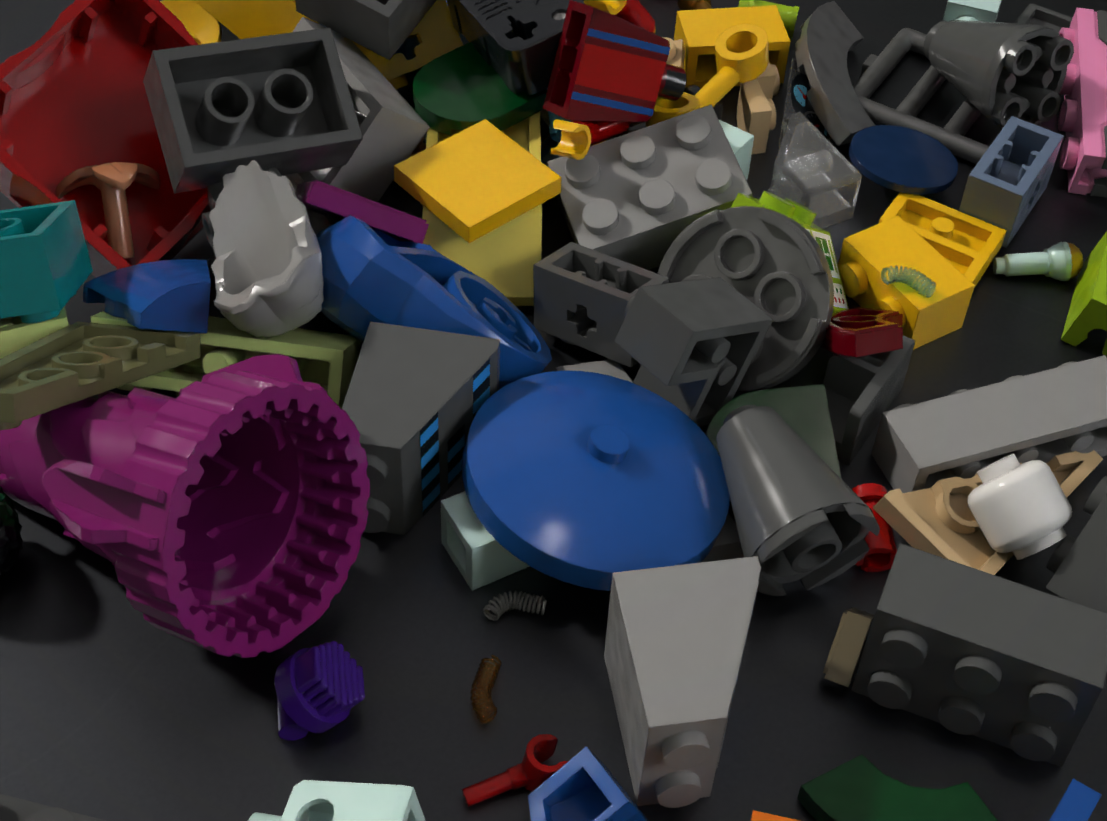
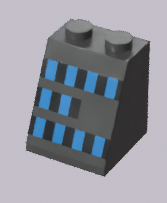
(414, 413)

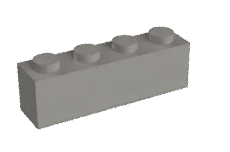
(973, 428)

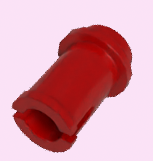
(882, 547)

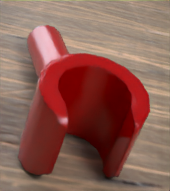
(526, 774)

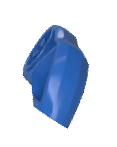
(415, 286)

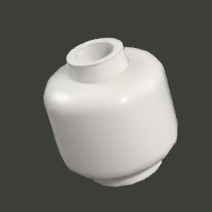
(1019, 506)

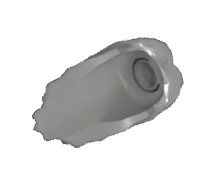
(264, 254)

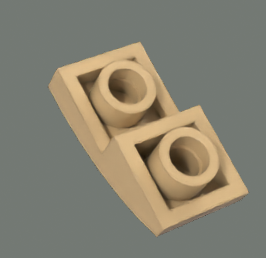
(756, 108)

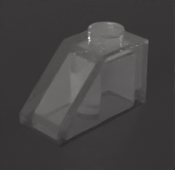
(815, 173)

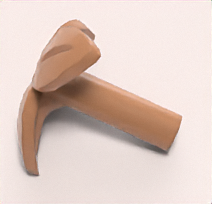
(112, 182)

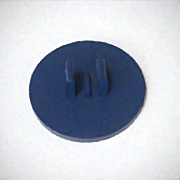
(903, 159)

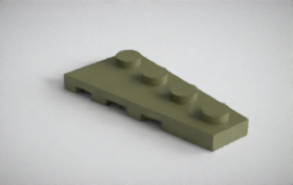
(84, 363)

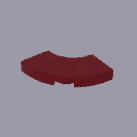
(864, 332)

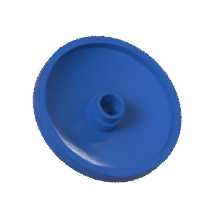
(593, 477)

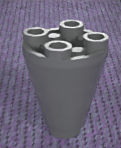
(1002, 66)

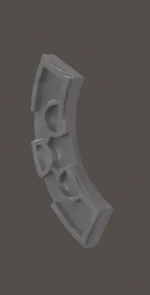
(823, 59)

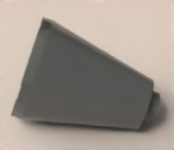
(789, 503)

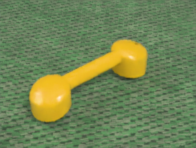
(740, 58)

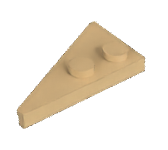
(943, 524)

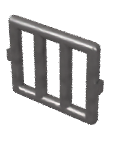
(875, 71)

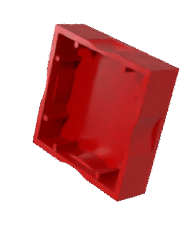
(84, 103)

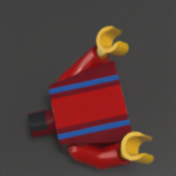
(607, 73)

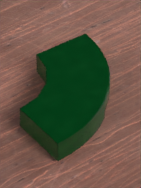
(865, 794)

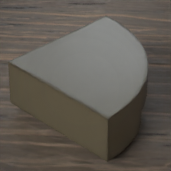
(848, 645)

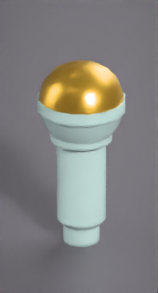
(1059, 262)

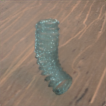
(908, 279)

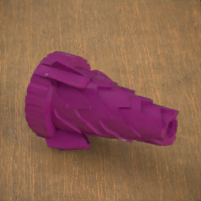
(212, 505)

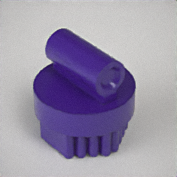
(316, 690)

